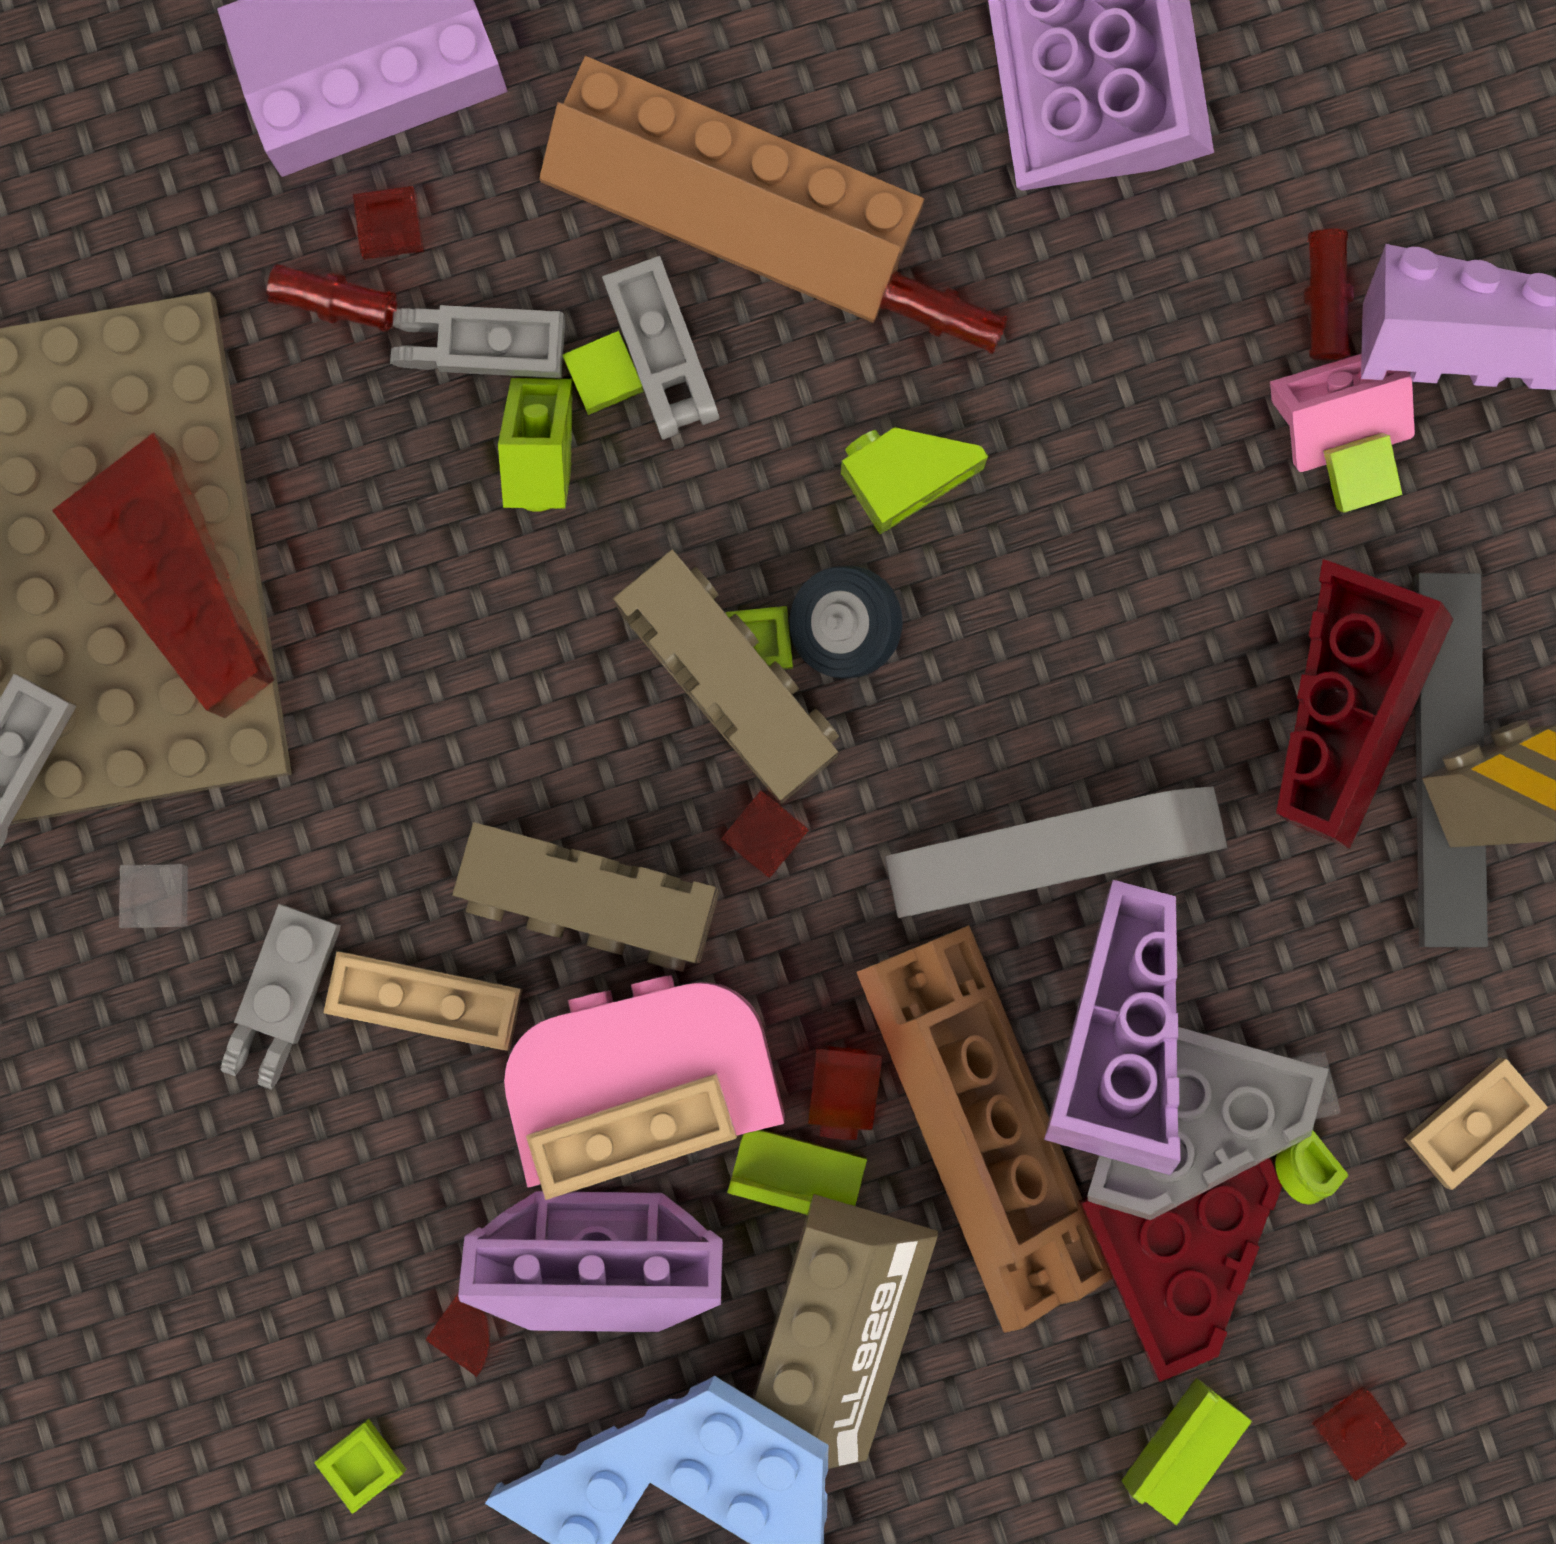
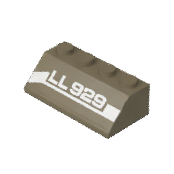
(843, 1324)

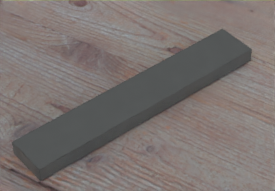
(1447, 719)

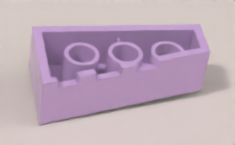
(1122, 1053)

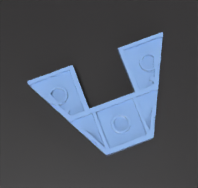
(705, 1450)

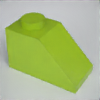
(536, 444)
(906, 472)

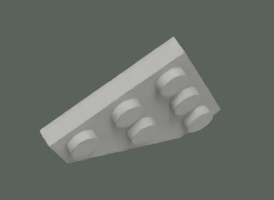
(1231, 1116)

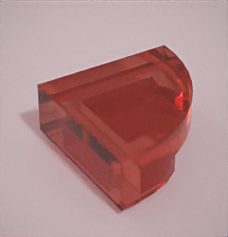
(463, 1335)

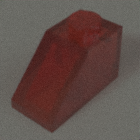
(844, 1090)

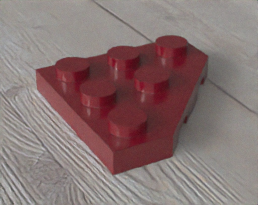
(1186, 1265)

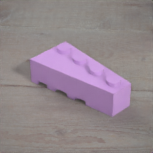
(1459, 319)

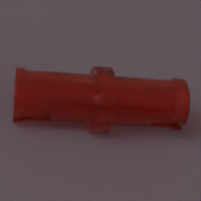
(1329, 294)
(331, 297)
(943, 312)

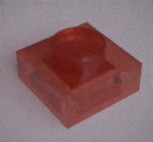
(1359, 1433)

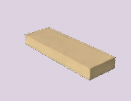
(423, 1001)
(631, 1136)

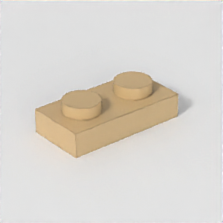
(1475, 1123)

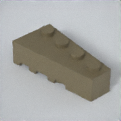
(726, 677)
(585, 894)

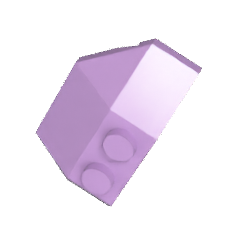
(593, 1263)

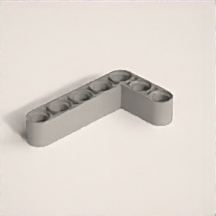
(1057, 850)

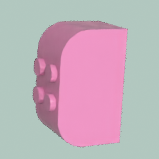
(636, 1048)

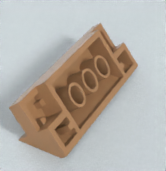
(729, 188)
(985, 1127)

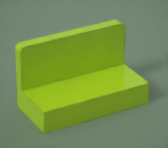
(791, 1170)
(1185, 1451)

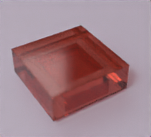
(388, 222)
(765, 834)

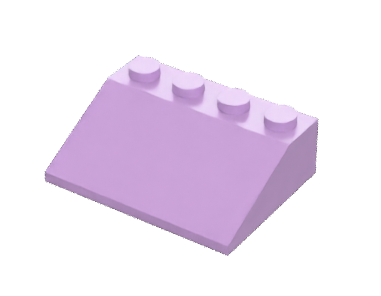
(354, 70)
(1099, 87)

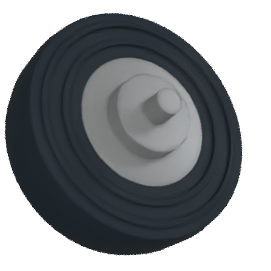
(846, 622)

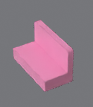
(1338, 407)

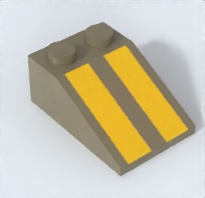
(1498, 790)

